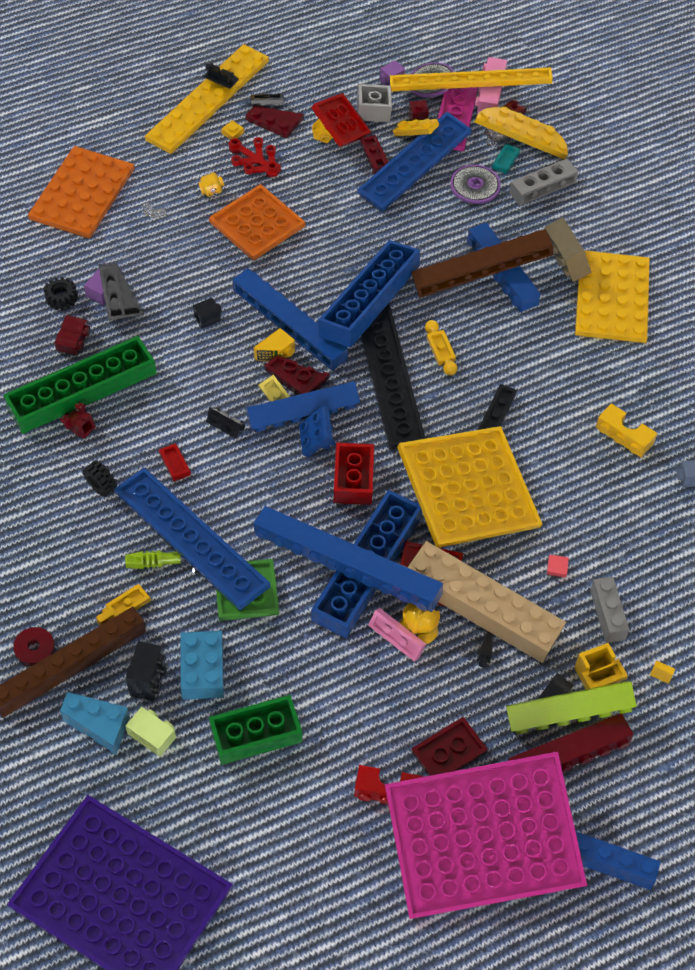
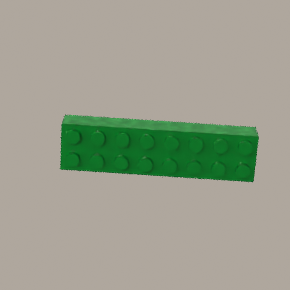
(80, 382)

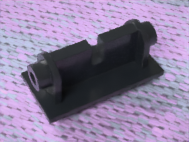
(219, 76)
(222, 421)

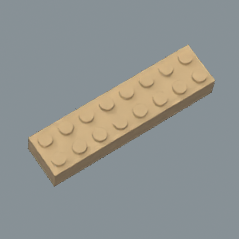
(490, 603)

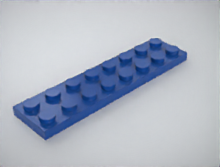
(413, 162)

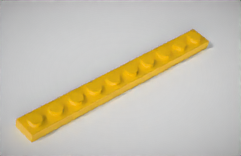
(471, 79)

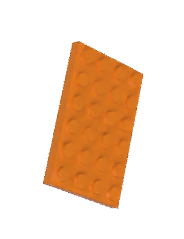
(81, 192)

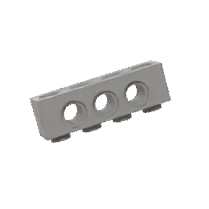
(543, 182)

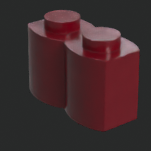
(72, 335)

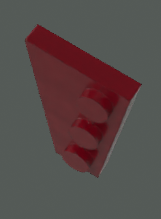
(274, 120)

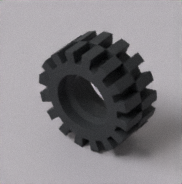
(58, 286)
(99, 478)

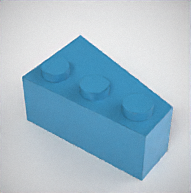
(97, 719)

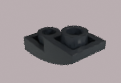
(557, 686)

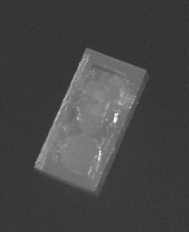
(494, 137)

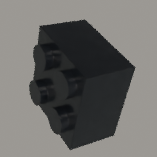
(146, 671)

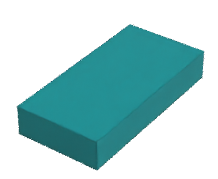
(506, 158)

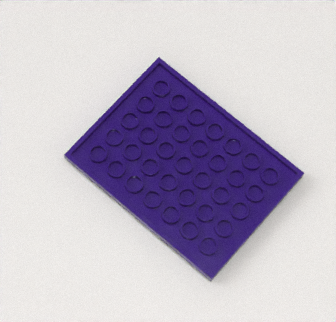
(119, 893)

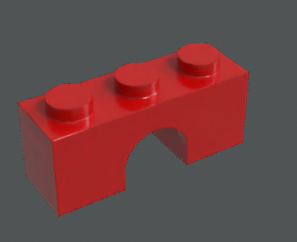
(370, 787)

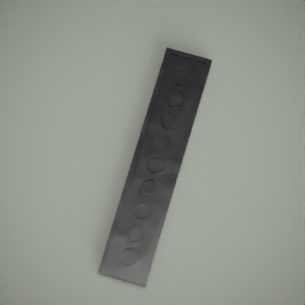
(391, 381)

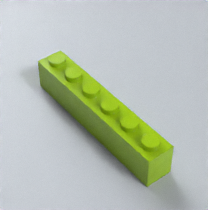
(571, 706)

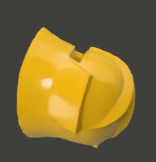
(421, 622)

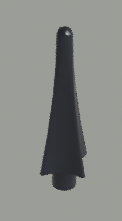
(485, 651)

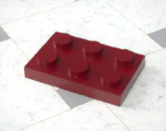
(449, 749)

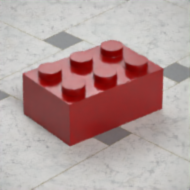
(353, 473)

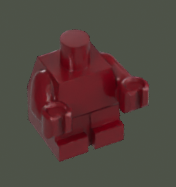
(79, 421)

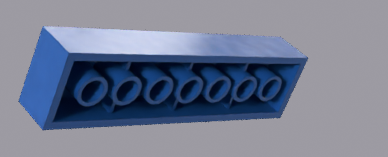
(369, 293)
(384, 535)

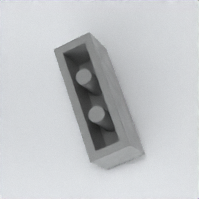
(609, 610)

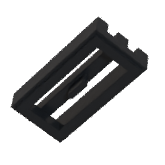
(267, 99)

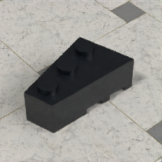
(117, 293)

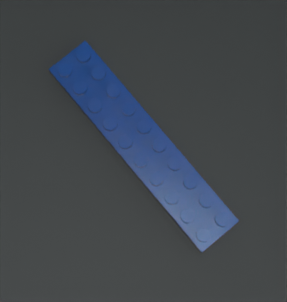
(192, 539)

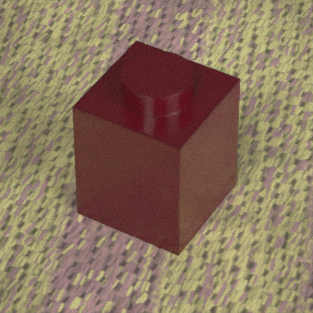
(418, 110)

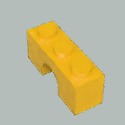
(636, 440)

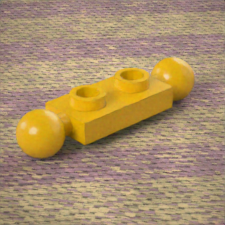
(441, 347)

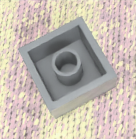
(374, 102)

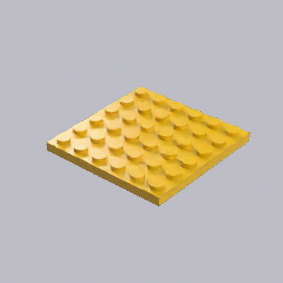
(469, 486)

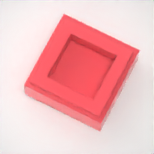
(557, 566)

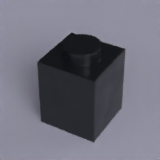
(207, 312)

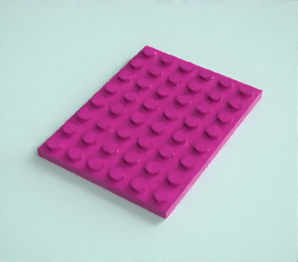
(484, 835)

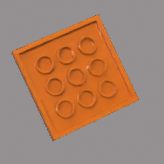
(257, 222)

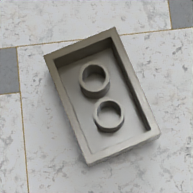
(568, 250)

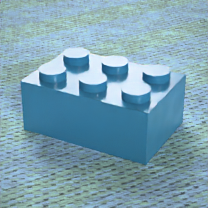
(202, 665)

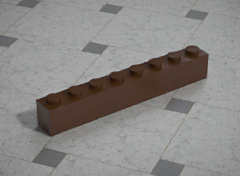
(482, 263)
(70, 660)

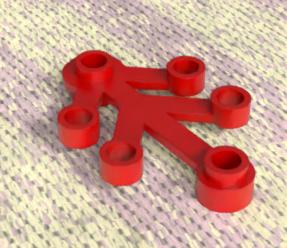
(271, 168)

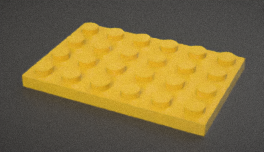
(614, 298)

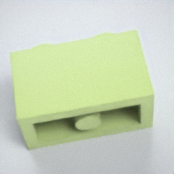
(151, 731)

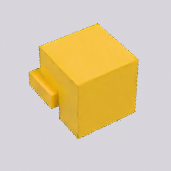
(599, 668)

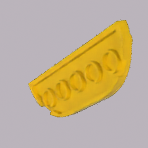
(523, 129)

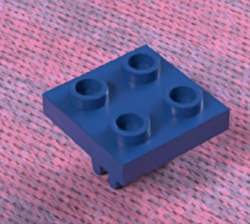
(316, 432)

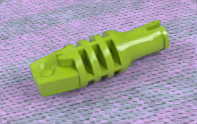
(151, 559)

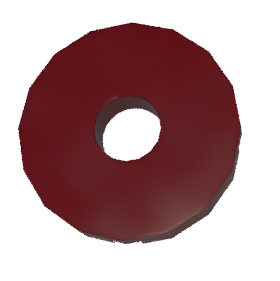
(31, 636)

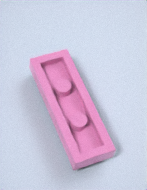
(397, 634)

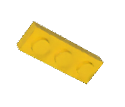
(416, 127)

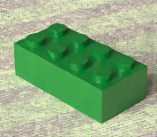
(255, 729)

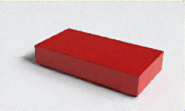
(174, 462)

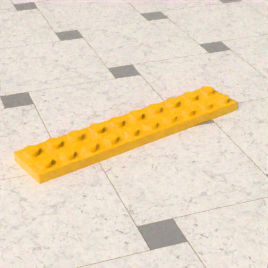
(205, 101)

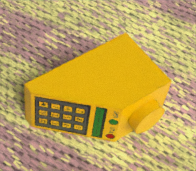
(276, 344)

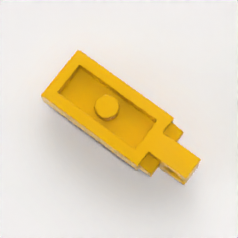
(133, 597)

